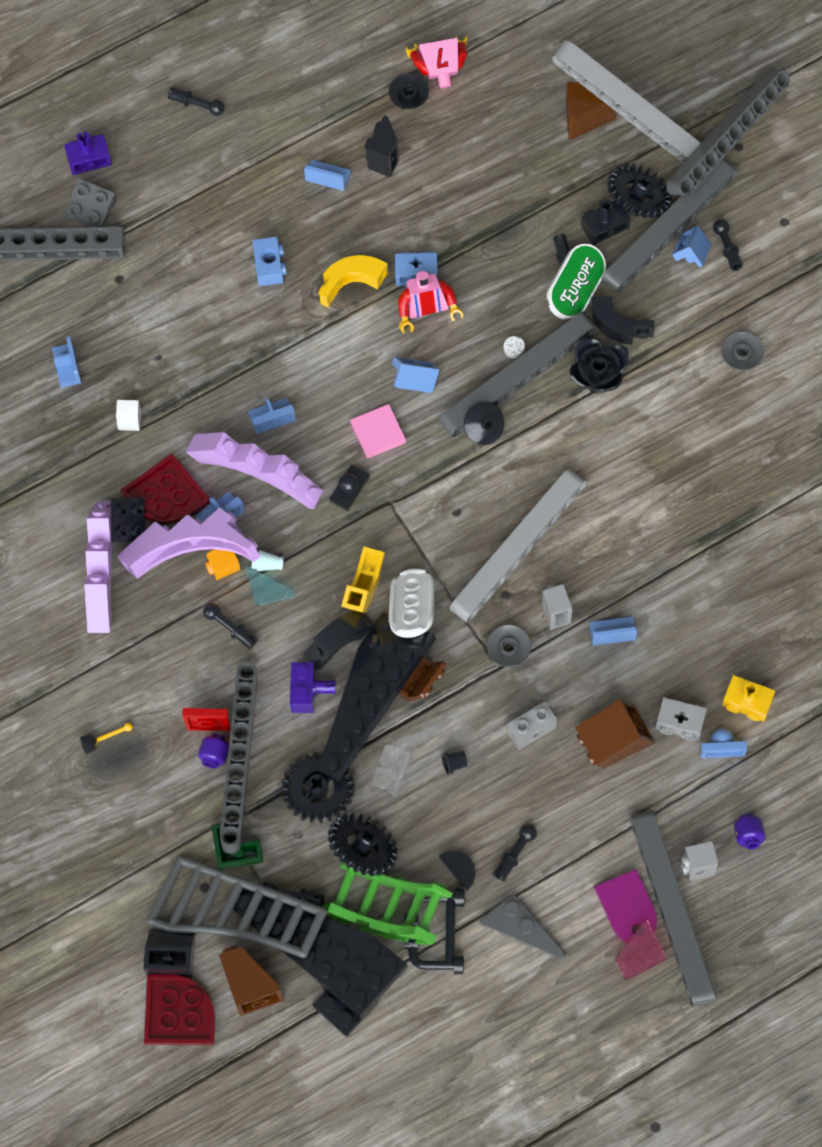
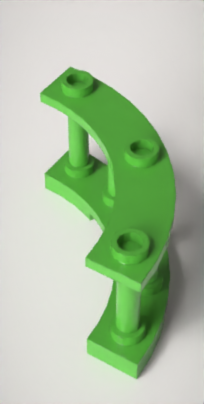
(384, 926)

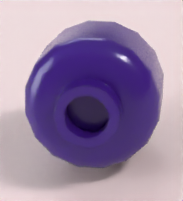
(213, 751)
(749, 831)

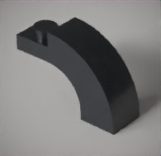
(615, 326)
(336, 635)

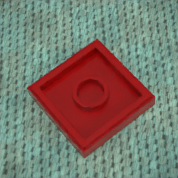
(206, 719)

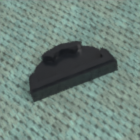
(460, 866)

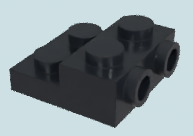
(338, 1013)

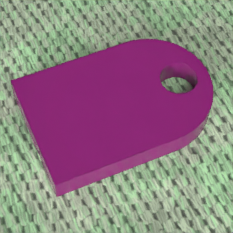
(626, 904)

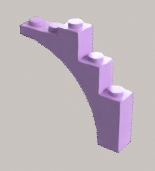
(250, 459)
(188, 535)
(99, 569)

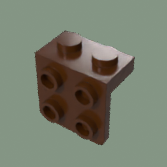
(421, 680)

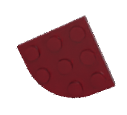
(167, 492)
(177, 1012)

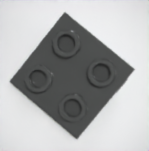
(89, 204)

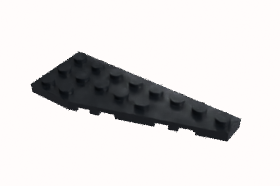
(375, 680)
(341, 958)

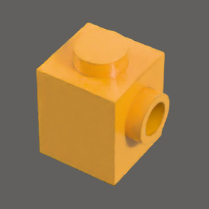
(221, 563)

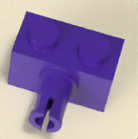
(87, 153)
(305, 687)

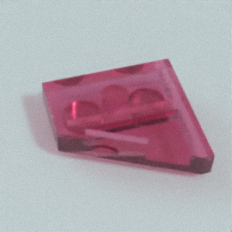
(640, 952)

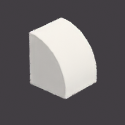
(128, 415)

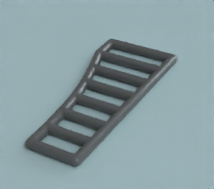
(240, 932)

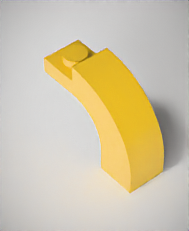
(352, 269)
(363, 588)

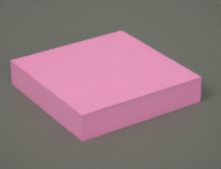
(377, 431)

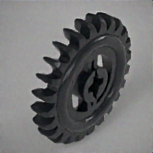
(643, 187)
(304, 805)
(367, 838)

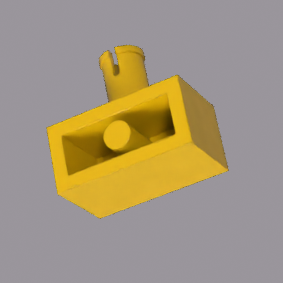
(748, 698)

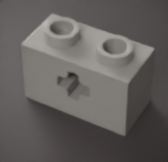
(556, 606)
(673, 710)
(531, 725)
(699, 861)

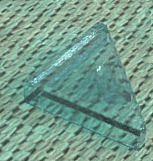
(265, 589)

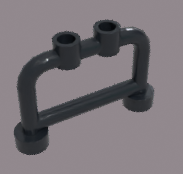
(451, 962)

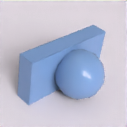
(723, 746)

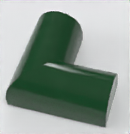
(249, 853)

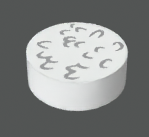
(514, 347)

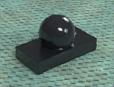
(349, 487)

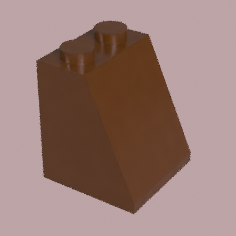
(585, 110)
(614, 734)
(248, 981)

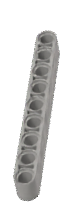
(625, 101)
(517, 545)

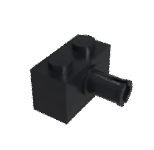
(605, 221)

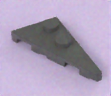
(516, 922)

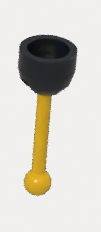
(90, 742)

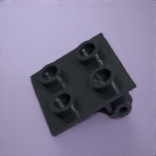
(127, 519)

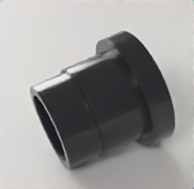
(453, 761)

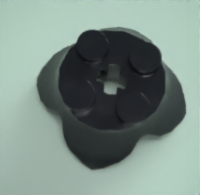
(592, 354)

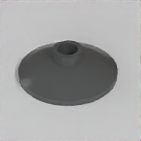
(745, 343)
(508, 636)

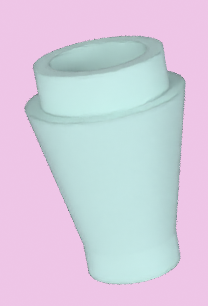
(267, 562)

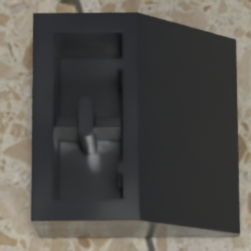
(382, 148)
(169, 953)

